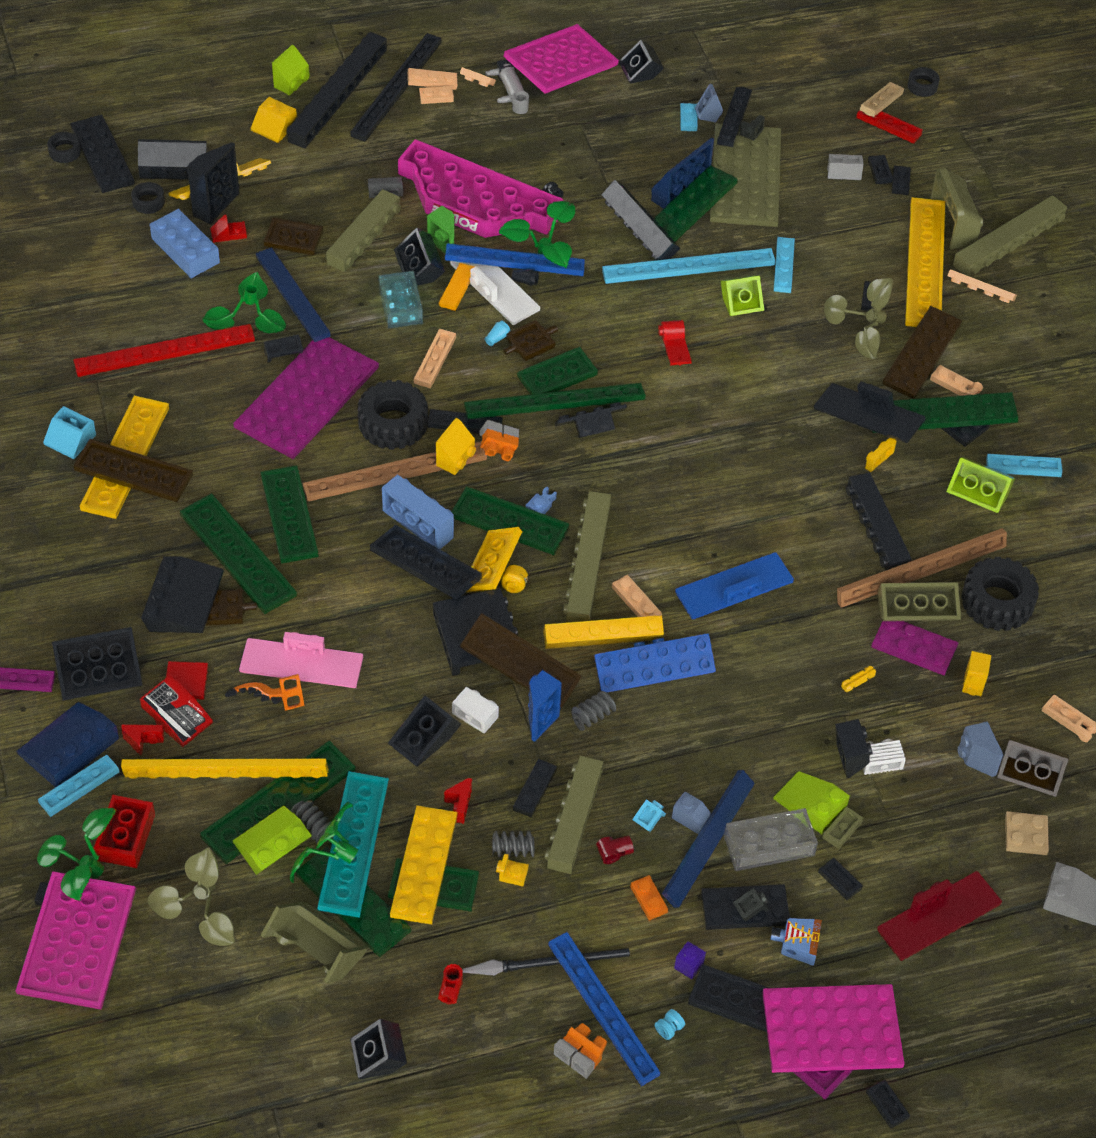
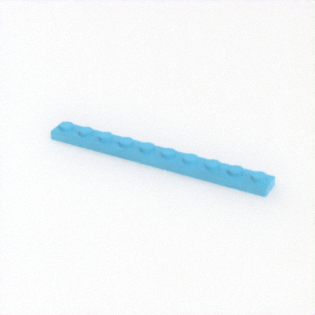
(688, 265)

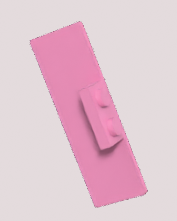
(301, 656)

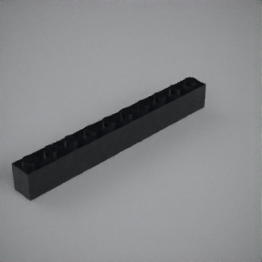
(336, 90)

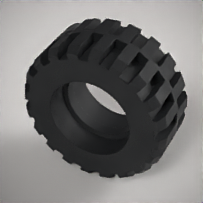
(392, 432)
(996, 612)

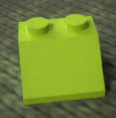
(290, 71)
(742, 295)

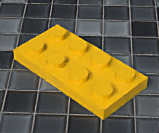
(494, 557)

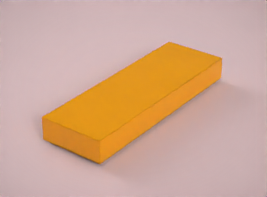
(456, 287)

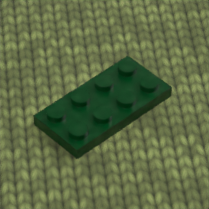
(558, 372)
(456, 890)

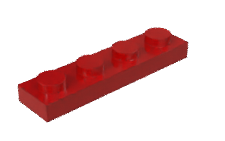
(892, 125)

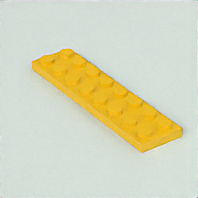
(135, 435)

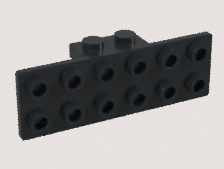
(870, 409)

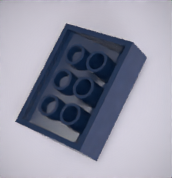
(682, 175)
(69, 743)

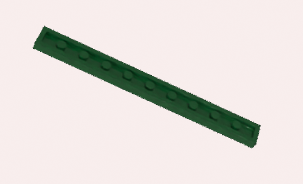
(554, 400)

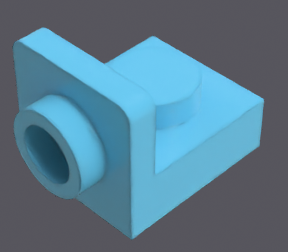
(649, 814)

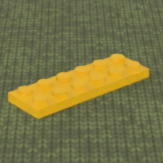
(423, 865)

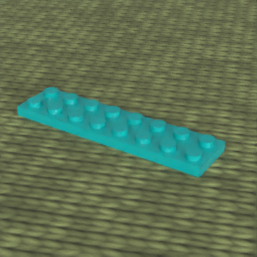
(345, 882)

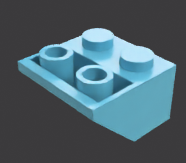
(69, 432)

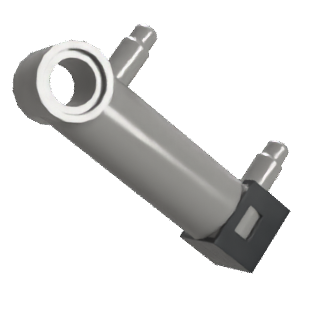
(507, 74)

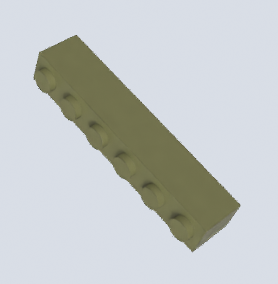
(363, 230)
(575, 814)

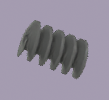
(591, 708)
(311, 818)
(513, 843)

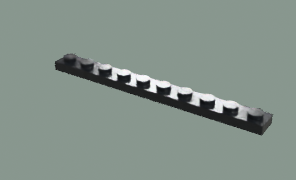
(394, 88)

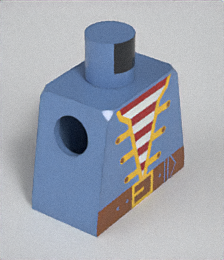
(799, 939)

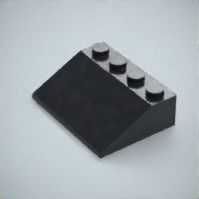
(213, 182)
(181, 596)
(97, 663)

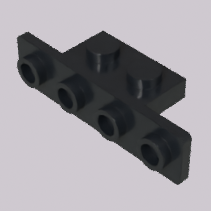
(594, 422)

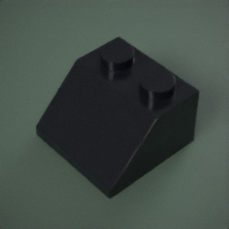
(641, 63)
(852, 746)
(378, 1049)

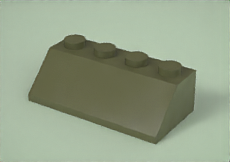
(919, 601)

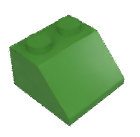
(441, 227)

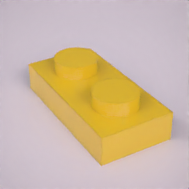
(883, 451)

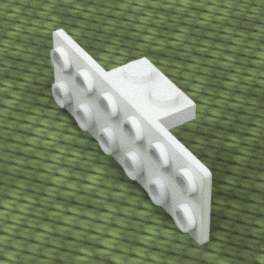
(501, 292)

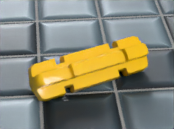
(858, 678)

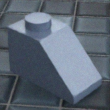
(709, 106)
(690, 812)

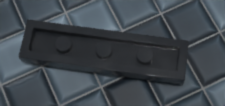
(442, 419)

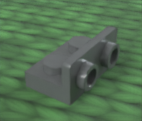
(392, 185)

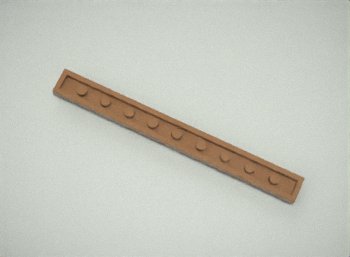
(378, 475)
(923, 567)

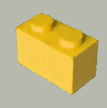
(976, 673)

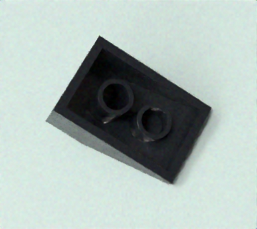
(424, 731)

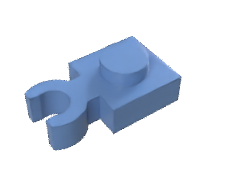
(542, 503)

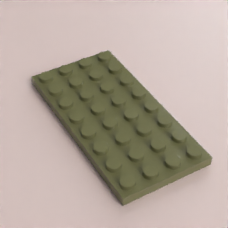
(757, 171)

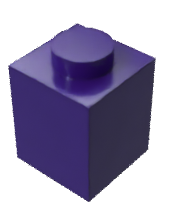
(689, 960)

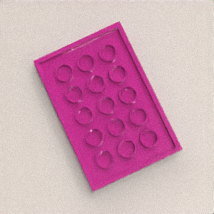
(561, 58)
(76, 943)
(832, 1028)

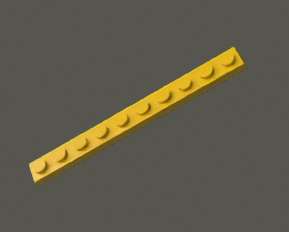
(224, 768)

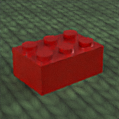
(126, 833)

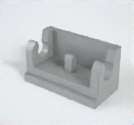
(845, 167)

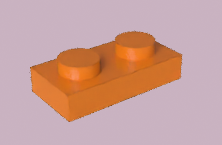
(649, 897)

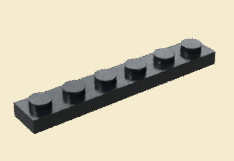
(734, 117)

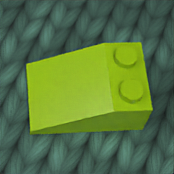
(820, 798)

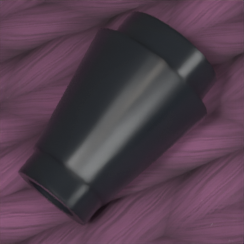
(526, 276)

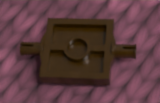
(530, 340)
(229, 608)

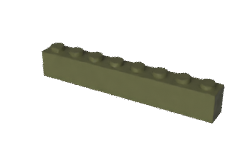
(1010, 236)
(588, 557)

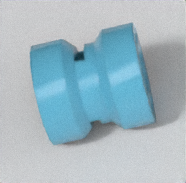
(667, 1026)

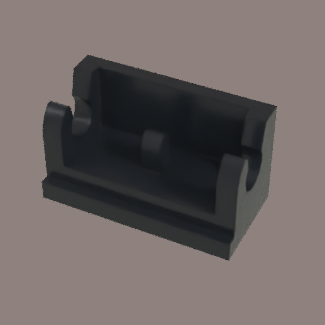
(282, 347)

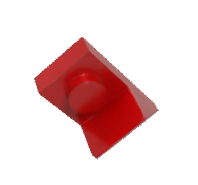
(227, 231)
(138, 734)
(460, 797)

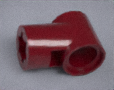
(613, 849)

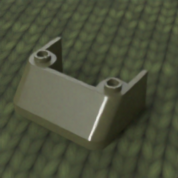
(954, 192)
(318, 936)

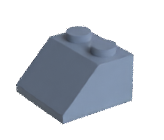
(980, 749)

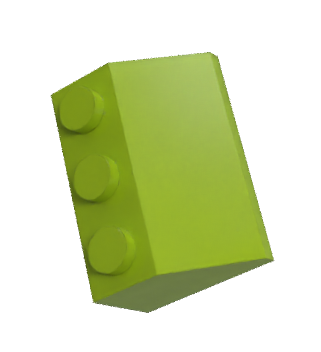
(980, 484)
(271, 839)

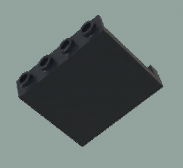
(457, 617)

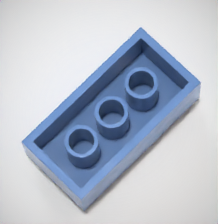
(184, 243)
(418, 512)

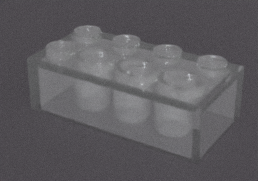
(770, 839)

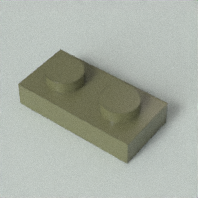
(842, 828)

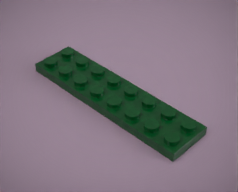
(963, 410)
(238, 553)
(278, 793)

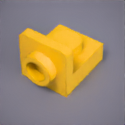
(512, 871)

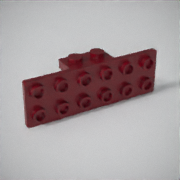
(938, 914)

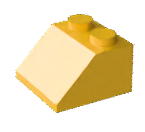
(273, 119)
(454, 447)

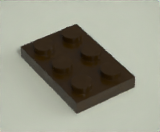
(293, 236)

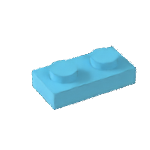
(688, 117)

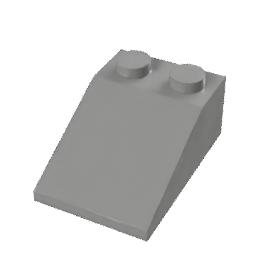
(1071, 894)

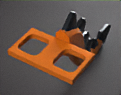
(268, 693)

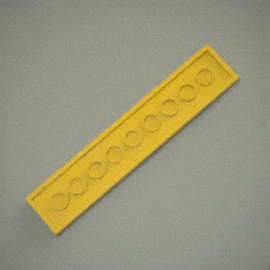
(924, 258)

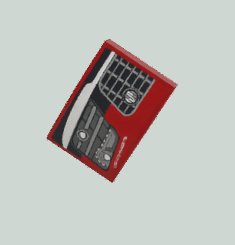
(176, 710)

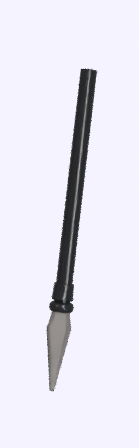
(494, 967)

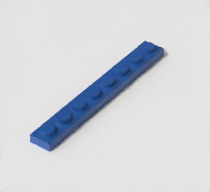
(511, 259)
(604, 1009)

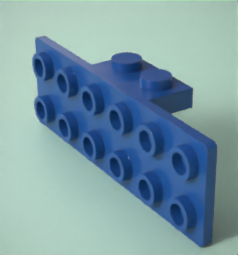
(734, 585)
(654, 662)

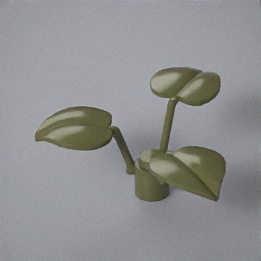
(878, 293)
(202, 869)

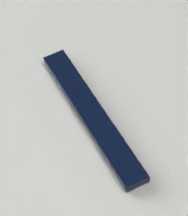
(293, 295)
(708, 839)

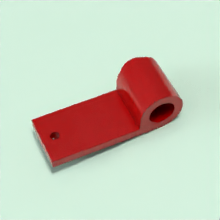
(674, 341)

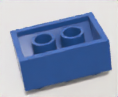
(543, 703)

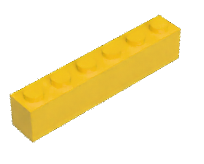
(603, 632)

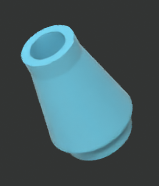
(497, 333)

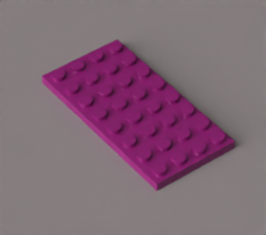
(306, 396)

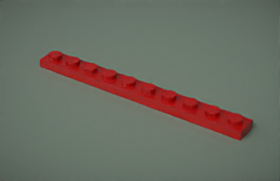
(163, 350)

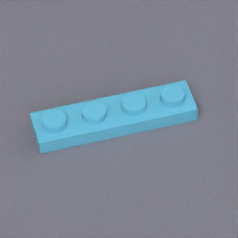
(784, 265)
(1025, 465)
(78, 785)

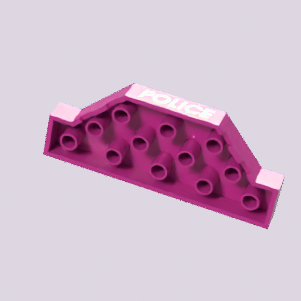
(475, 194)

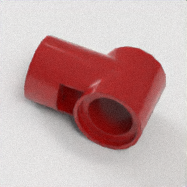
(450, 988)

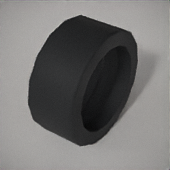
(926, 74)
(66, 155)
(147, 188)

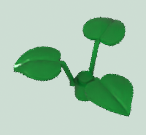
(559, 252)
(251, 291)
(342, 848)
(76, 880)

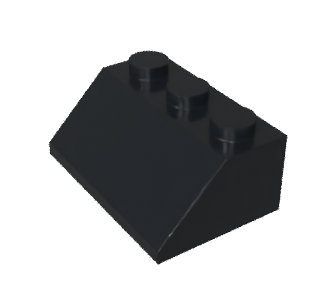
(420, 255)

